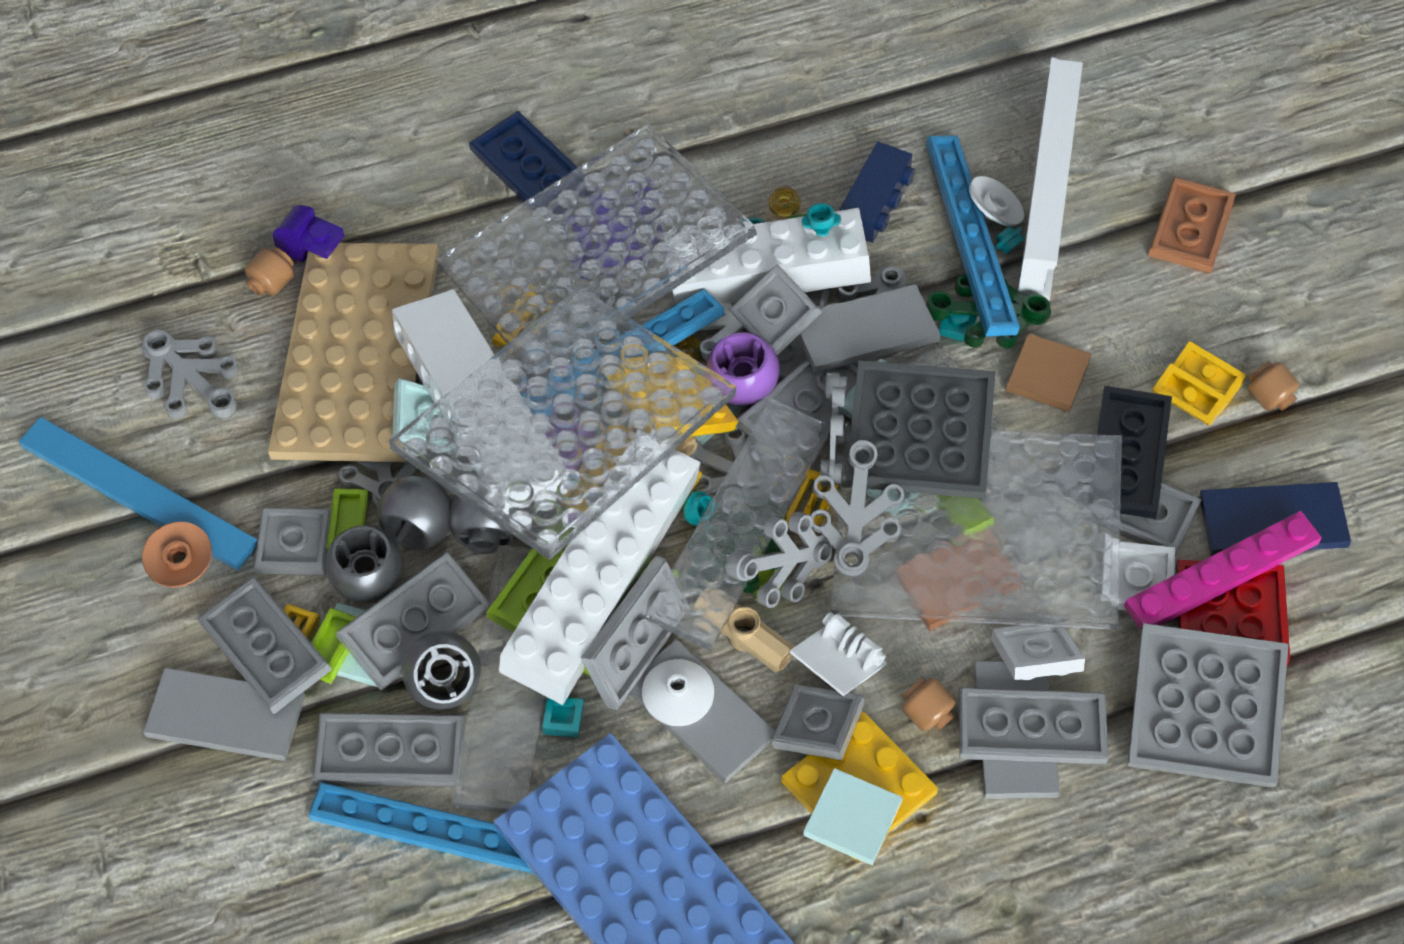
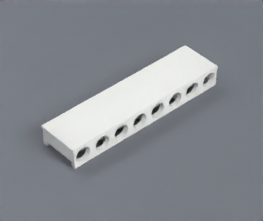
(1050, 178)
(440, 341)

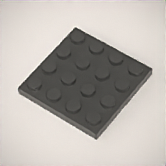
(926, 427)

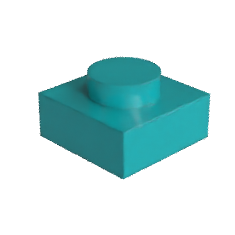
(956, 326)
(563, 719)

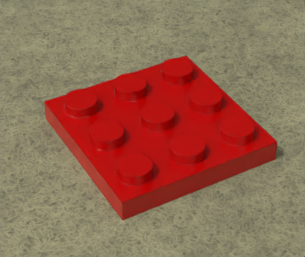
(1248, 611)

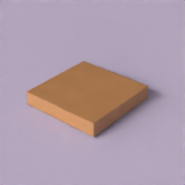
(1048, 372)

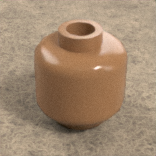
(269, 271)
(1273, 386)
(928, 704)

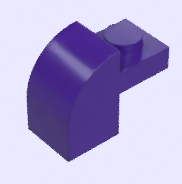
(305, 232)

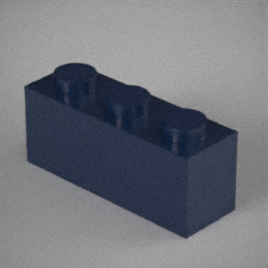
(879, 187)

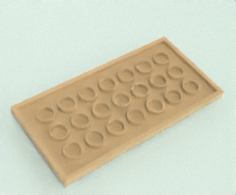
(345, 352)

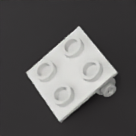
(839, 656)

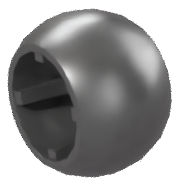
(415, 512)
(475, 529)
(361, 550)
(427, 647)

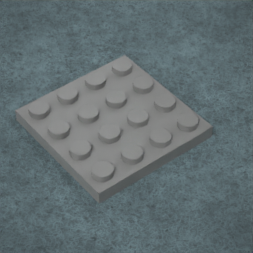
(1208, 705)

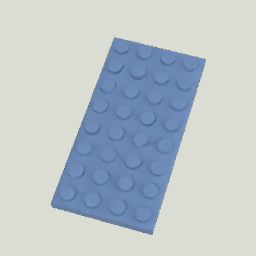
(629, 859)

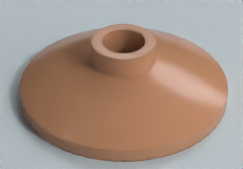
(167, 545)

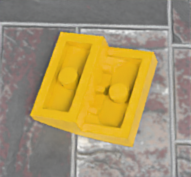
(1200, 383)

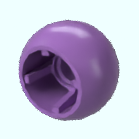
(750, 366)

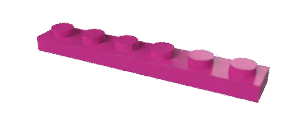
(1223, 571)

